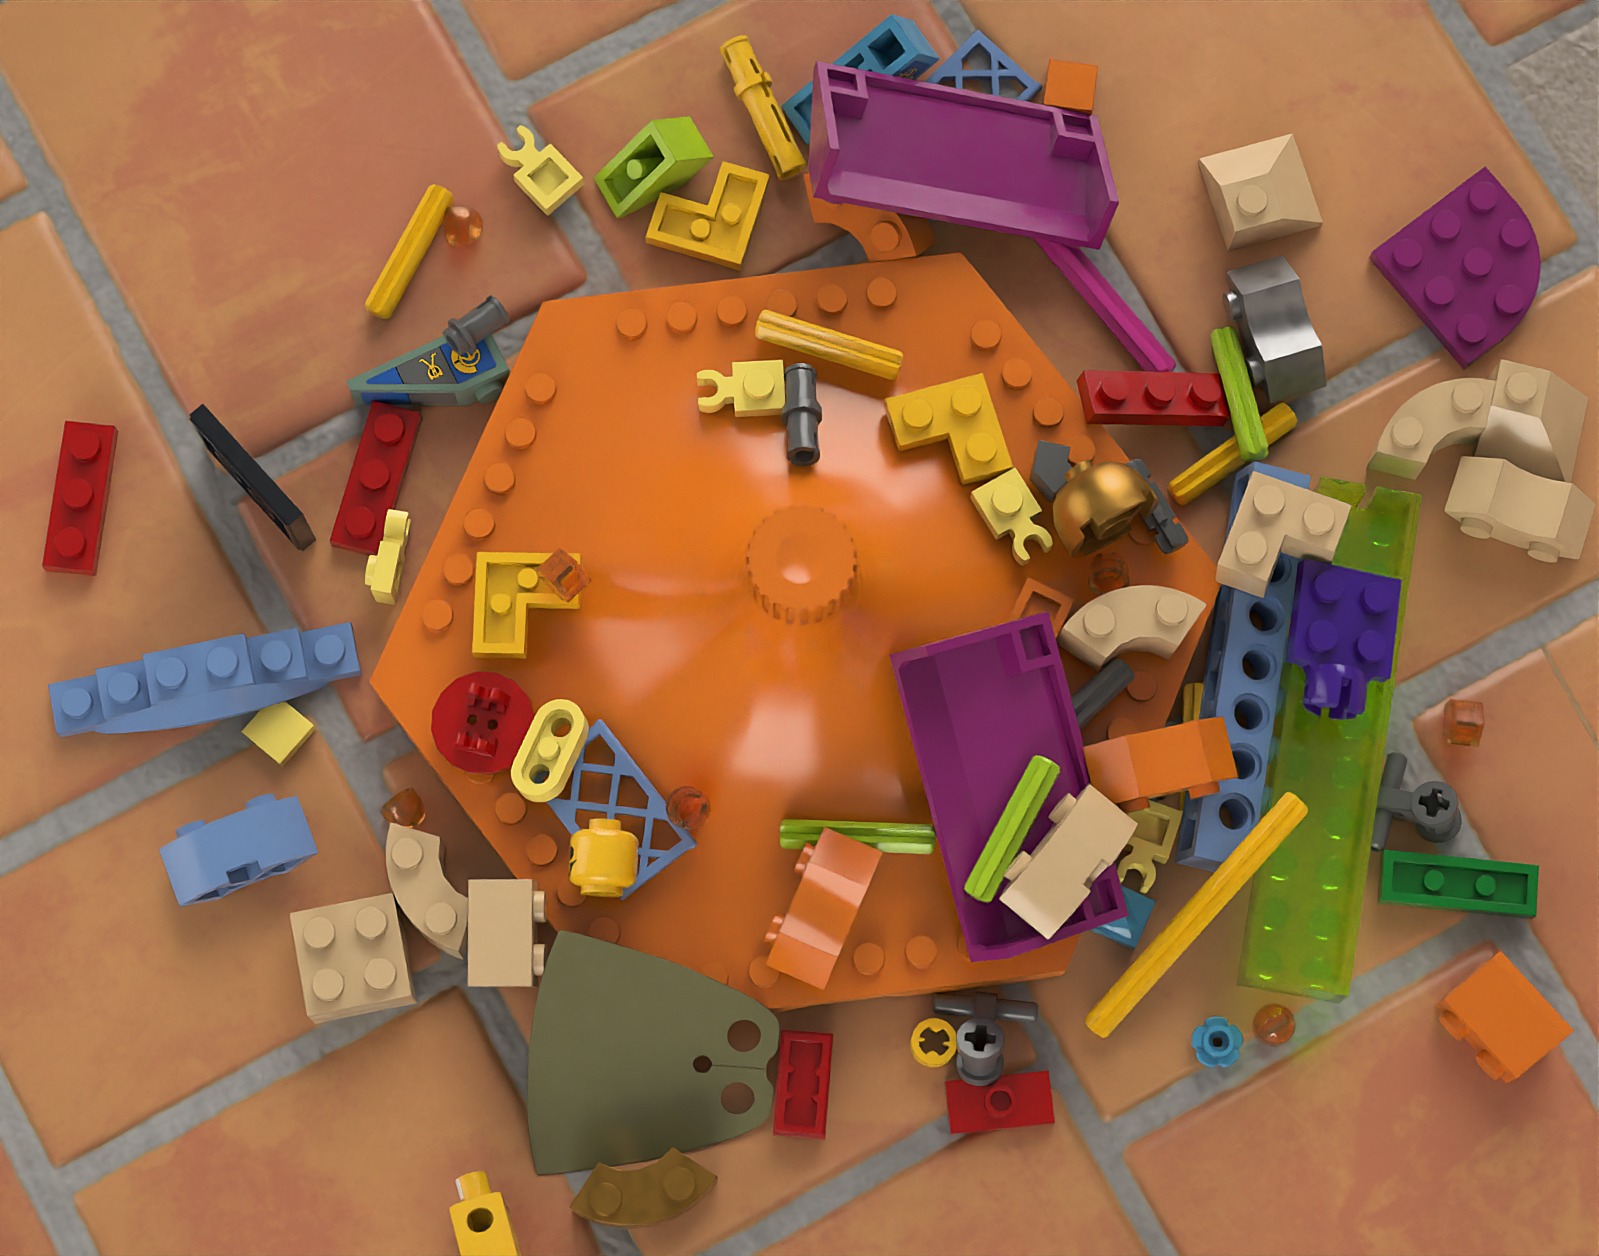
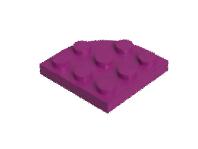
(1466, 267)

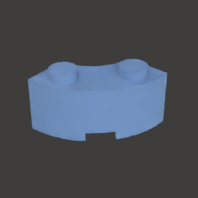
(237, 849)

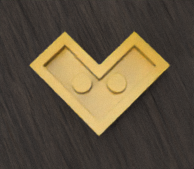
(715, 230)
(953, 412)
(503, 594)

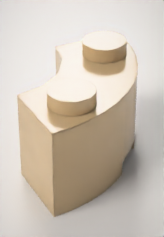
(1431, 421)
(1520, 508)
(1130, 620)
(1072, 854)
(423, 891)

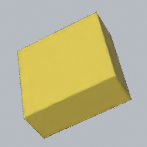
(279, 731)

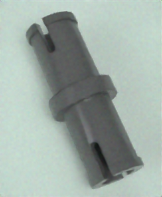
(801, 414)

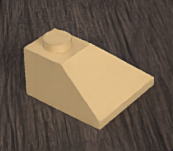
(1260, 192)
(1533, 421)

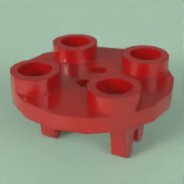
(476, 746)

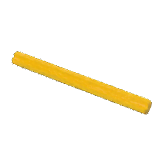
(1196, 914)

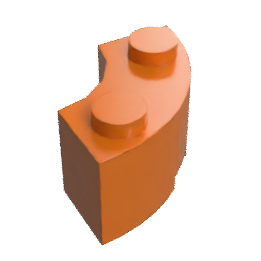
(881, 232)
(1162, 763)
(823, 907)

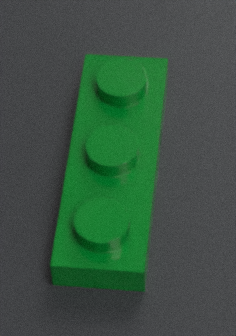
(1458, 884)

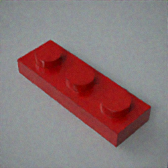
(1153, 398)
(375, 477)
(80, 498)

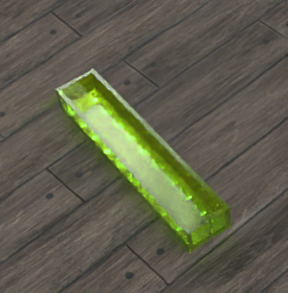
(1313, 884)

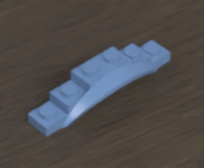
(204, 681)

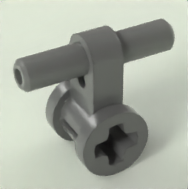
(1414, 806)
(981, 1039)

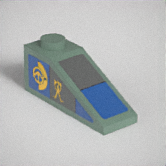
(435, 377)

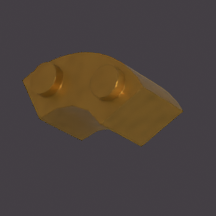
(644, 1195)

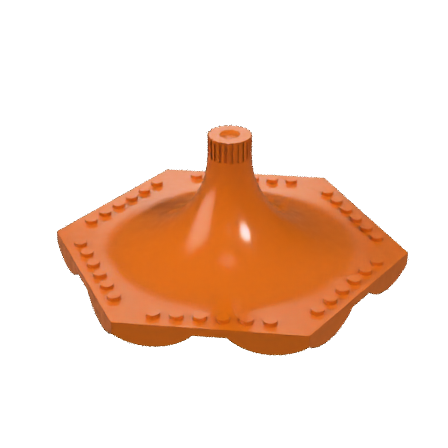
(758, 604)

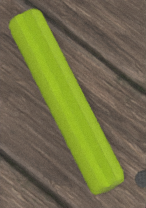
(1239, 394)
(1012, 828)
(879, 835)

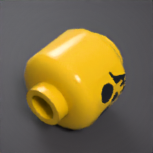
(603, 859)

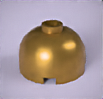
(1100, 504)

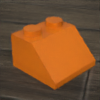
(1502, 1018)

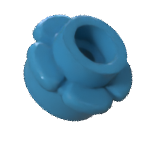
(1203, 1038)

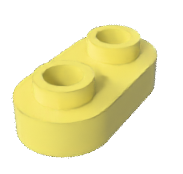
(549, 753)

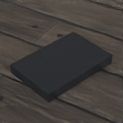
(252, 478)

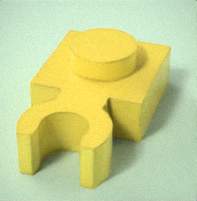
(543, 174)
(754, 388)
(1010, 508)
(386, 568)
(1150, 842)

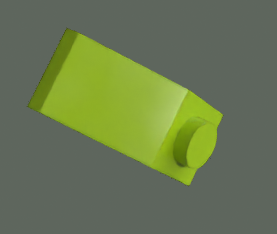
(653, 162)

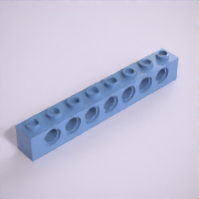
(1202, 836)

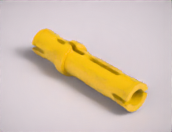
(755, 90)

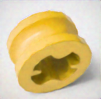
(935, 1026)

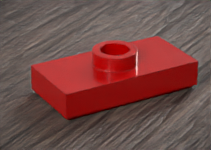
(803, 1084)
(1006, 1104)

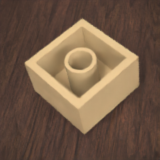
(353, 958)

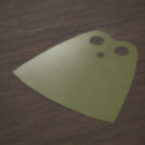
(618, 1056)

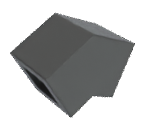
(1049, 468)

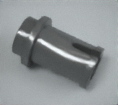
(475, 326)

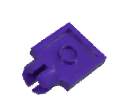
(1341, 635)

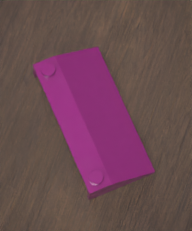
(959, 157)
(975, 722)

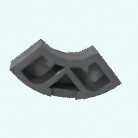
(1275, 329)

